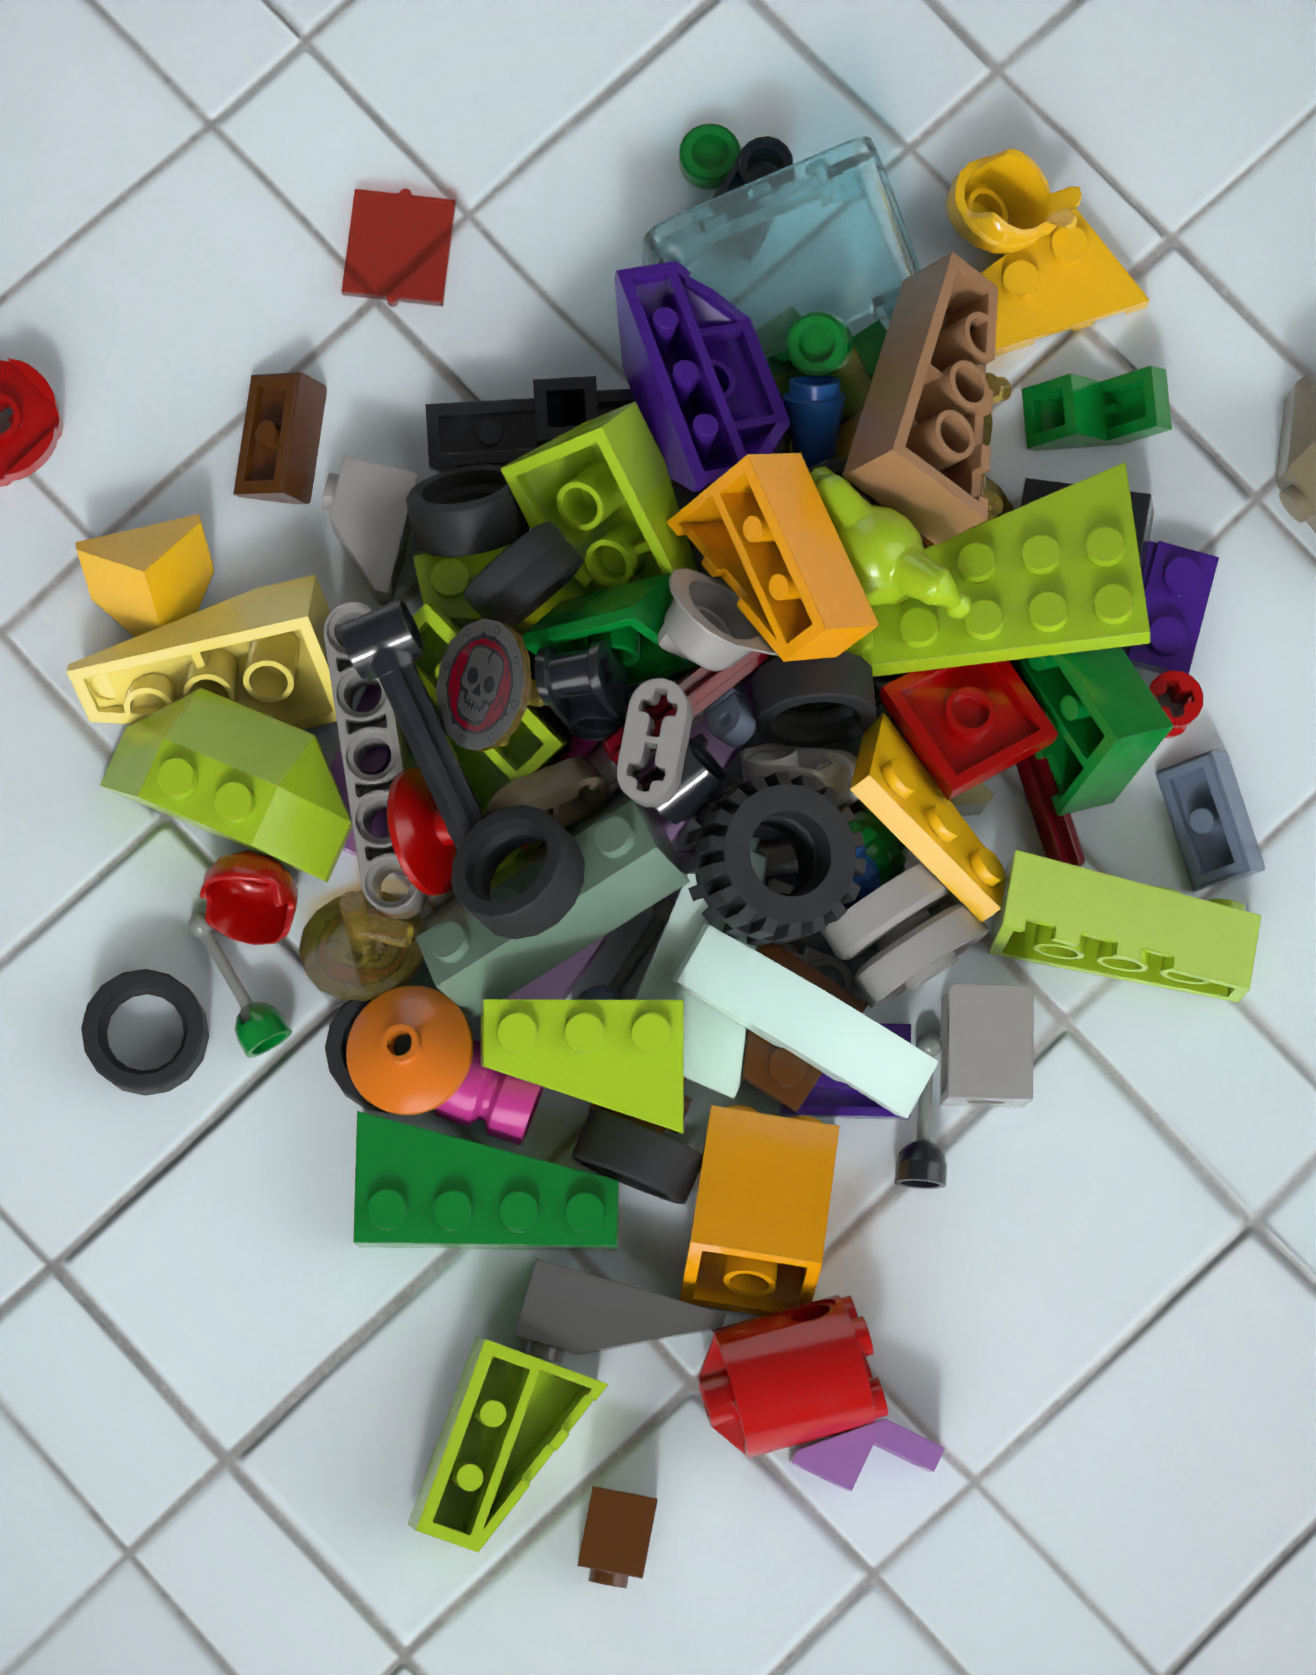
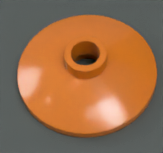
(433, 1065)

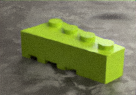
(1124, 929)

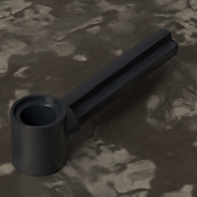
(385, 647)

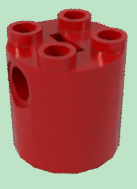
(791, 1377)

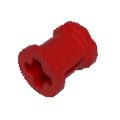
(1181, 689)

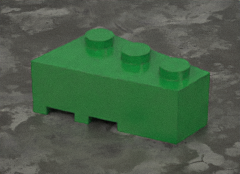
(1103, 723)

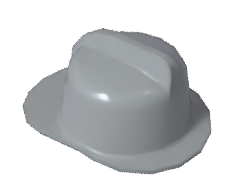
(707, 624)

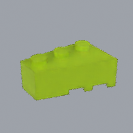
(594, 1050)

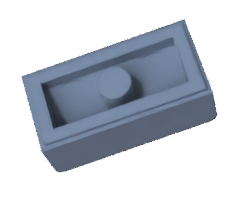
(1210, 820)

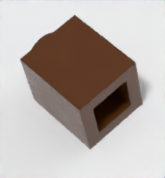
(616, 1536)

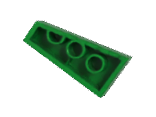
(466, 1195)

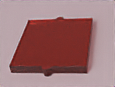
(398, 247)

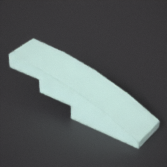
(805, 1020)

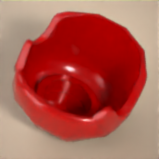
(249, 898)

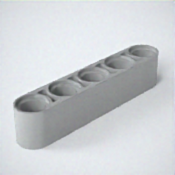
(367, 793)

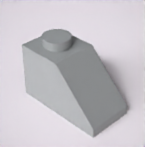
(371, 520)

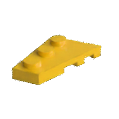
(1059, 286)
(916, 811)

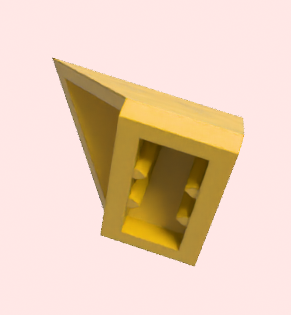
(148, 572)

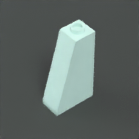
(711, 1039)

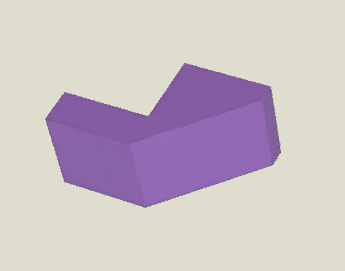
(844, 1455)

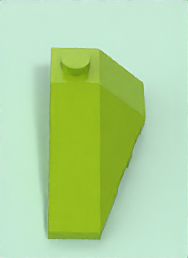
(607, 497)

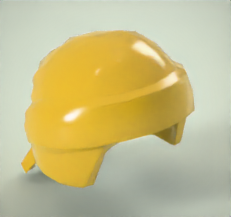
(1007, 203)

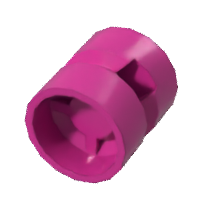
(496, 1098)

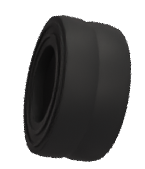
(524, 575)

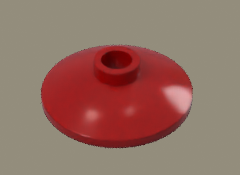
(419, 834)

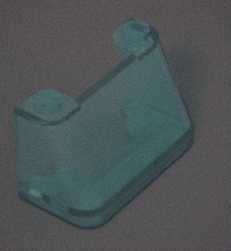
(797, 242)

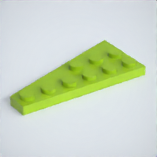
(1039, 585)

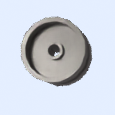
(909, 938)

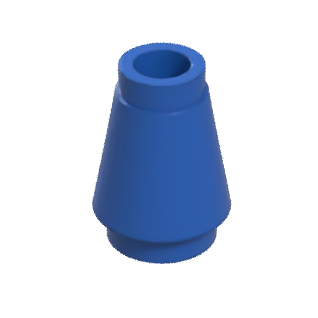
(815, 416)

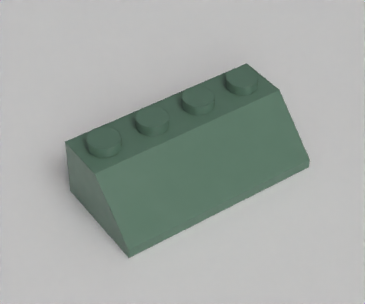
(625, 872)

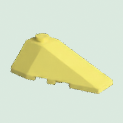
(250, 649)

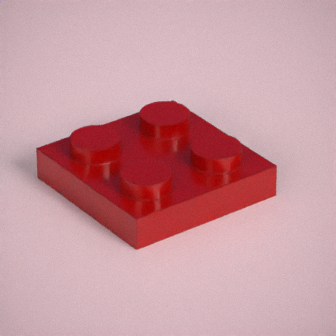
(967, 721)

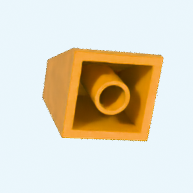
(759, 1211)

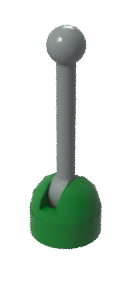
(258, 1024)

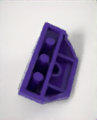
(695, 373)

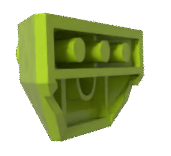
(236, 779)

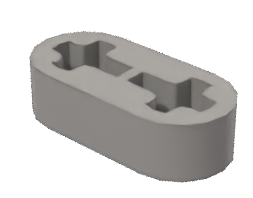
(639, 740)

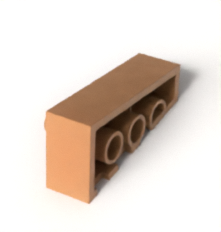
(928, 402)

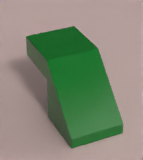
(1095, 413)

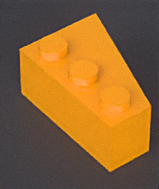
(780, 556)

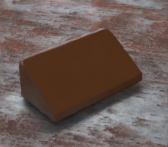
(280, 438)

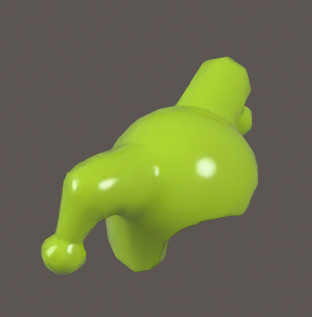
(886, 550)

